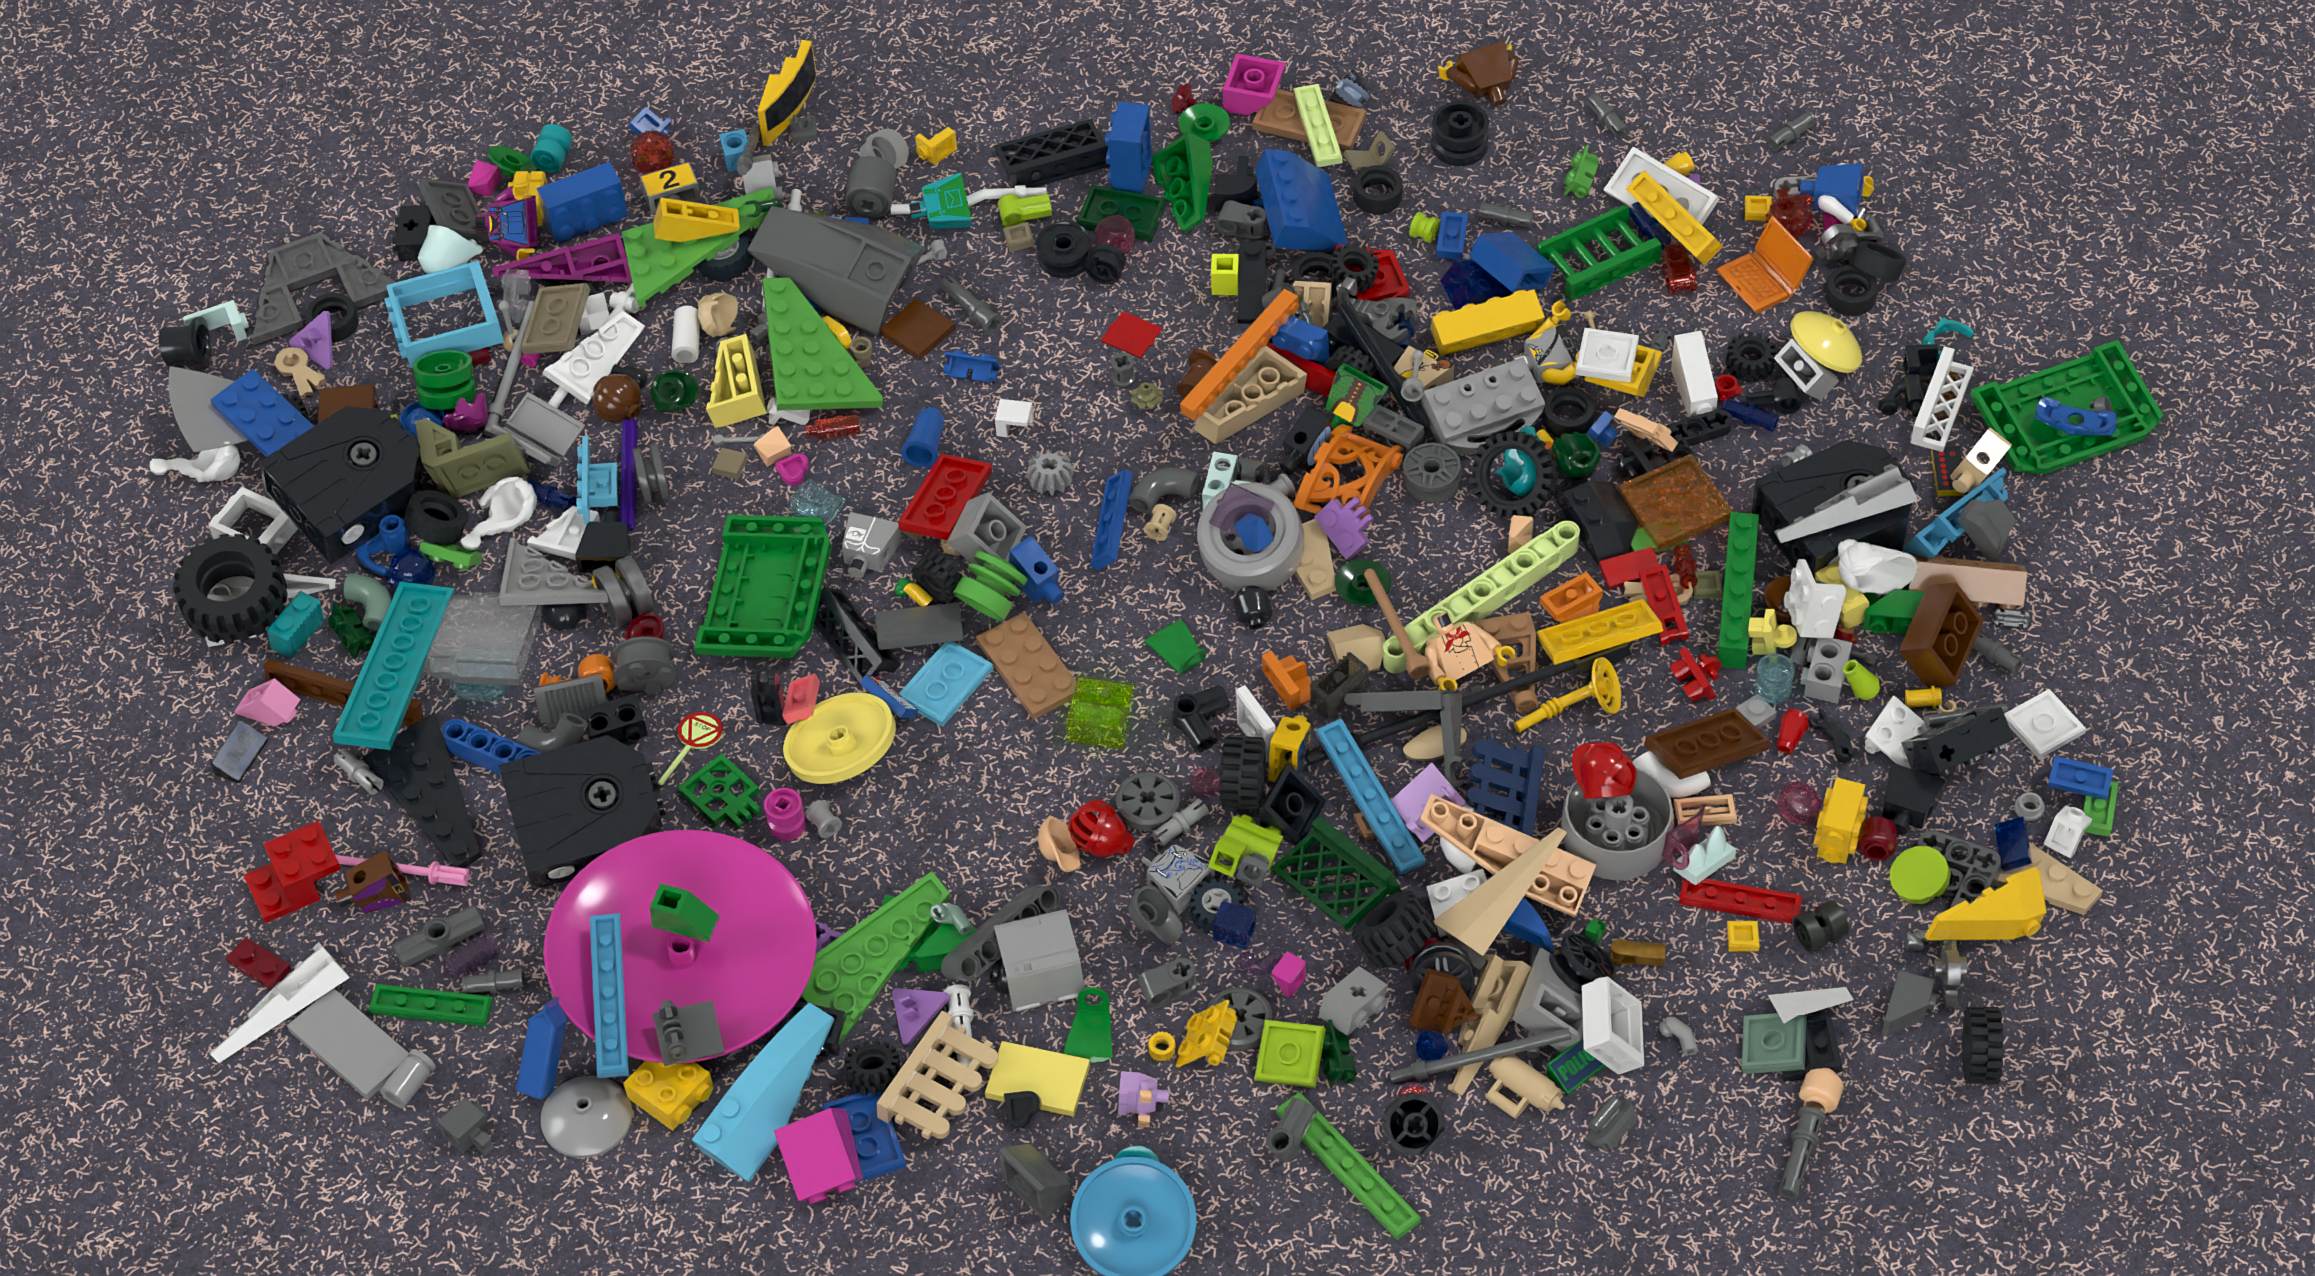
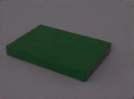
(1140, 209)

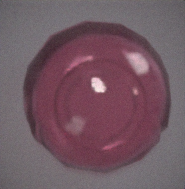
(1117, 232)
(1799, 803)

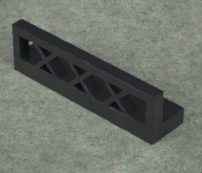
(858, 630)

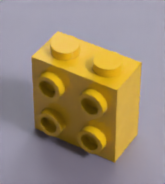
(1840, 821)
(669, 1091)

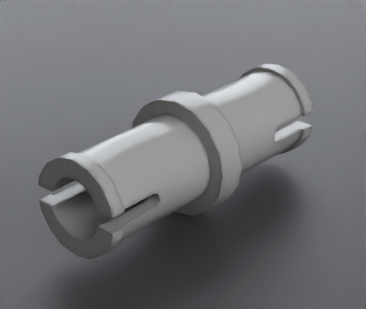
(358, 771)
(1180, 822)

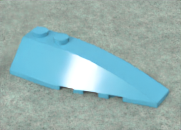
(764, 1096)

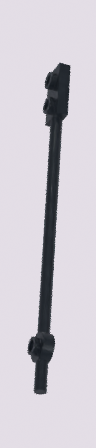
(1580, 665)

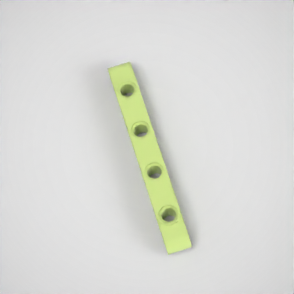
(1490, 589)

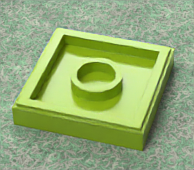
(1290, 1053)

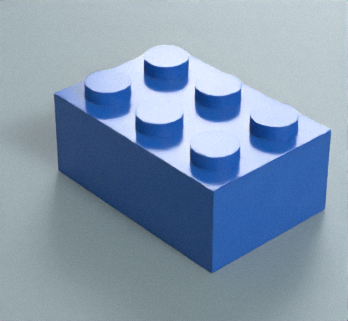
(1129, 147)
(582, 202)

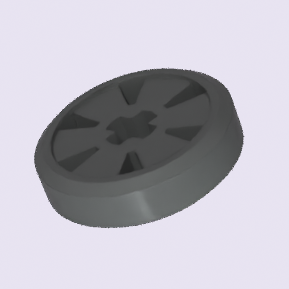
(1147, 786)
(1255, 1011)

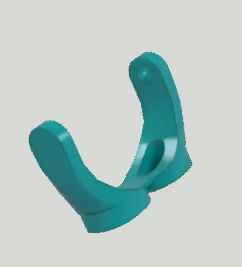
(1946, 325)

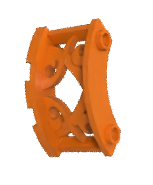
(1370, 455)

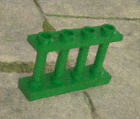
(1599, 273)

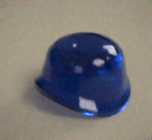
(410, 566)

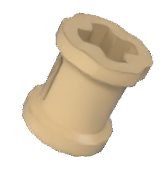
(1150, 527)

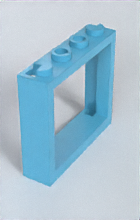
(435, 286)

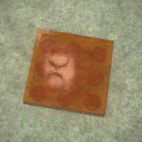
(1675, 501)

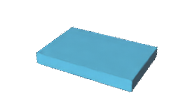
(946, 682)

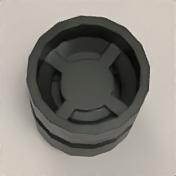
(1820, 926)

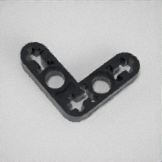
(1702, 422)

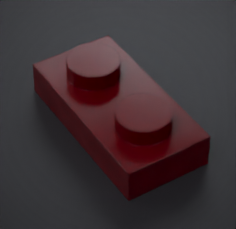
(258, 963)

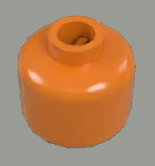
(598, 664)

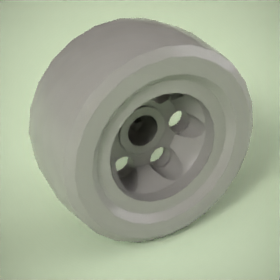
(1264, 568)
(1628, 855)

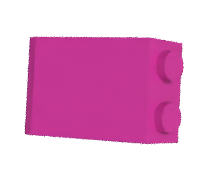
(820, 1154)

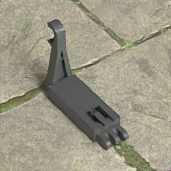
(1422, 701)

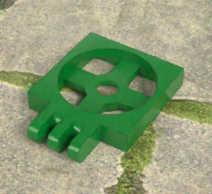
(735, 806)

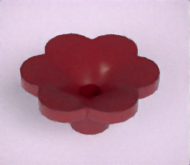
(1183, 98)

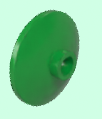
(1205, 121)
(510, 160)

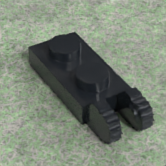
(767, 698)

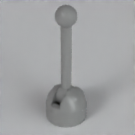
(1413, 383)

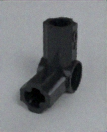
(1199, 707)

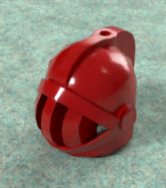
(1603, 770)
(1099, 834)

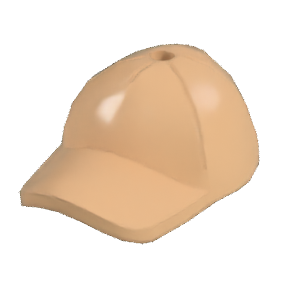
(1051, 839)

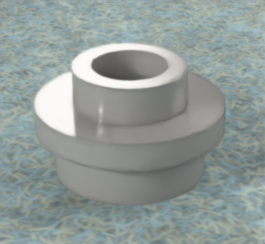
(2032, 800)

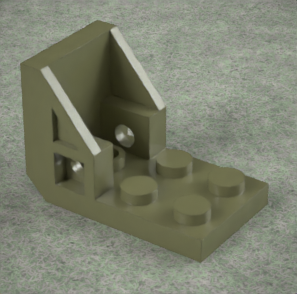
(470, 468)

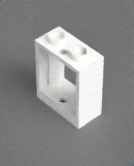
(274, 536)
(1623, 1047)

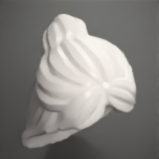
(1874, 567)

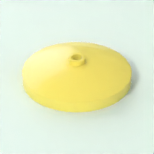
(840, 738)

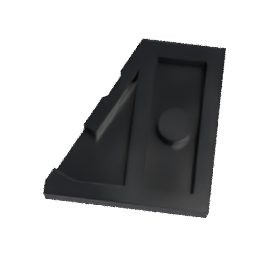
(1820, 1048)

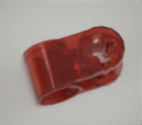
(1678, 269)

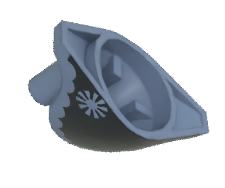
(1350, 91)

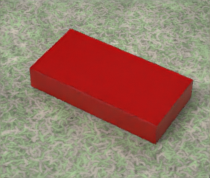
(1627, 567)

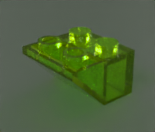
(1100, 712)

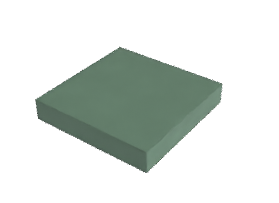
(1772, 1044)

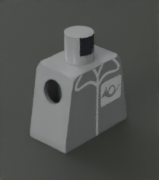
(869, 543)

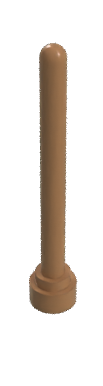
(1416, 664)

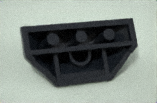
(1601, 514)

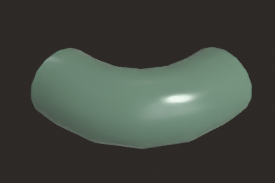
(371, 595)

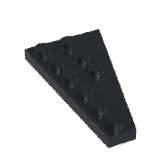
(426, 787)

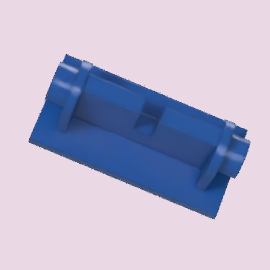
(982, 366)

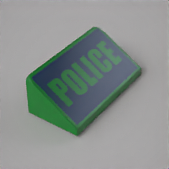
(1573, 1067)

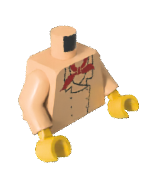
(1460, 650)

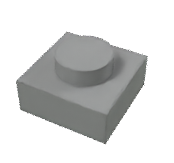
(1757, 711)

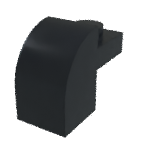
(1238, 187)

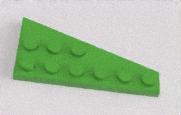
(863, 959)

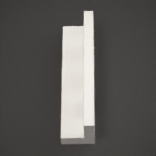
(1933, 396)

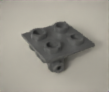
(687, 1032)

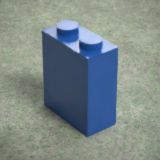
(1512, 261)

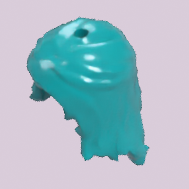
(1519, 469)

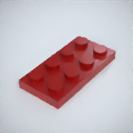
(944, 496)

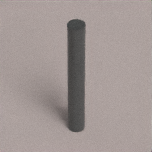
(1938, 719)

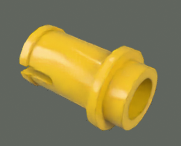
(1923, 697)

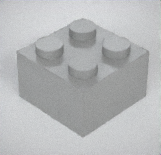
(987, 528)

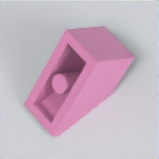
(269, 703)

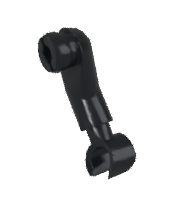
(1841, 741)

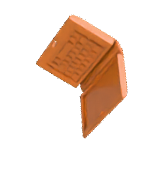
(1770, 271)

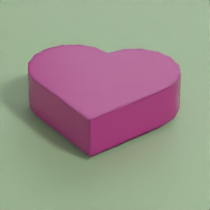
(792, 468)

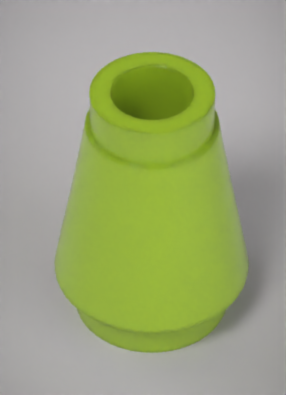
(1862, 682)

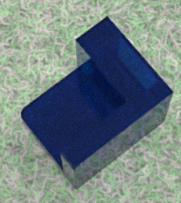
(1234, 925)

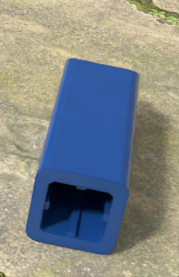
(542, 1051)

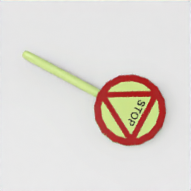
(697, 732)

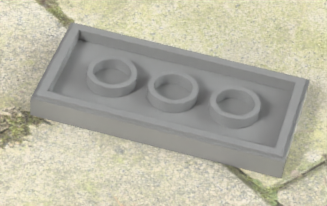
(348, 1042)

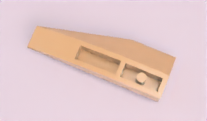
(1495, 846)

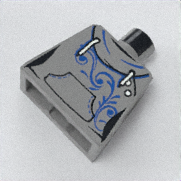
(1177, 874)

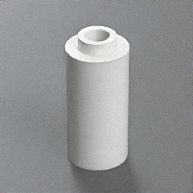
(685, 335)

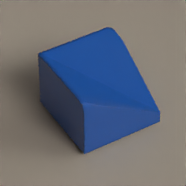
(1254, 532)

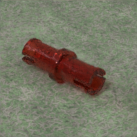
(1685, 566)

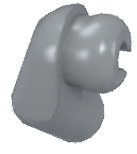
(1682, 1032)

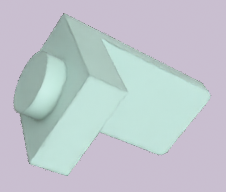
(222, 315)

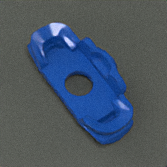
(2057, 415)

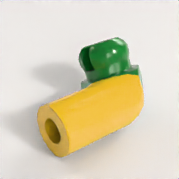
(916, 592)

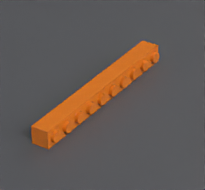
(1239, 355)

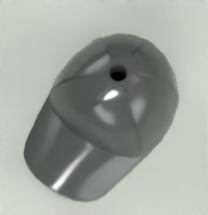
(1154, 914)

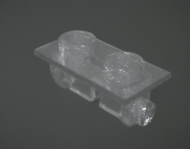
(515, 283)

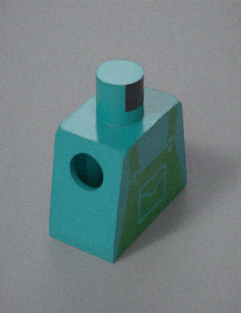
(944, 204)

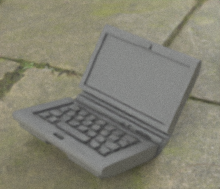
(541, 429)
(1040, 960)

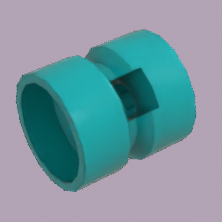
(551, 148)

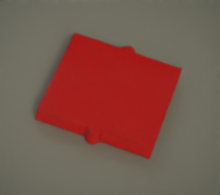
(1131, 334)

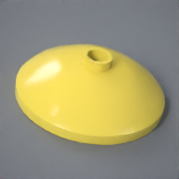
(1827, 341)

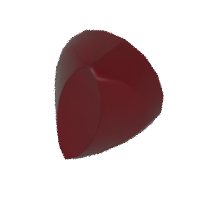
(645, 626)

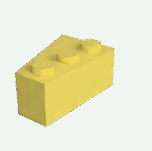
(737, 384)

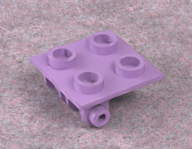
(1413, 798)

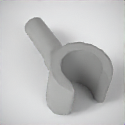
(938, 252)

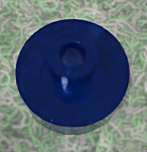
(1431, 1045)

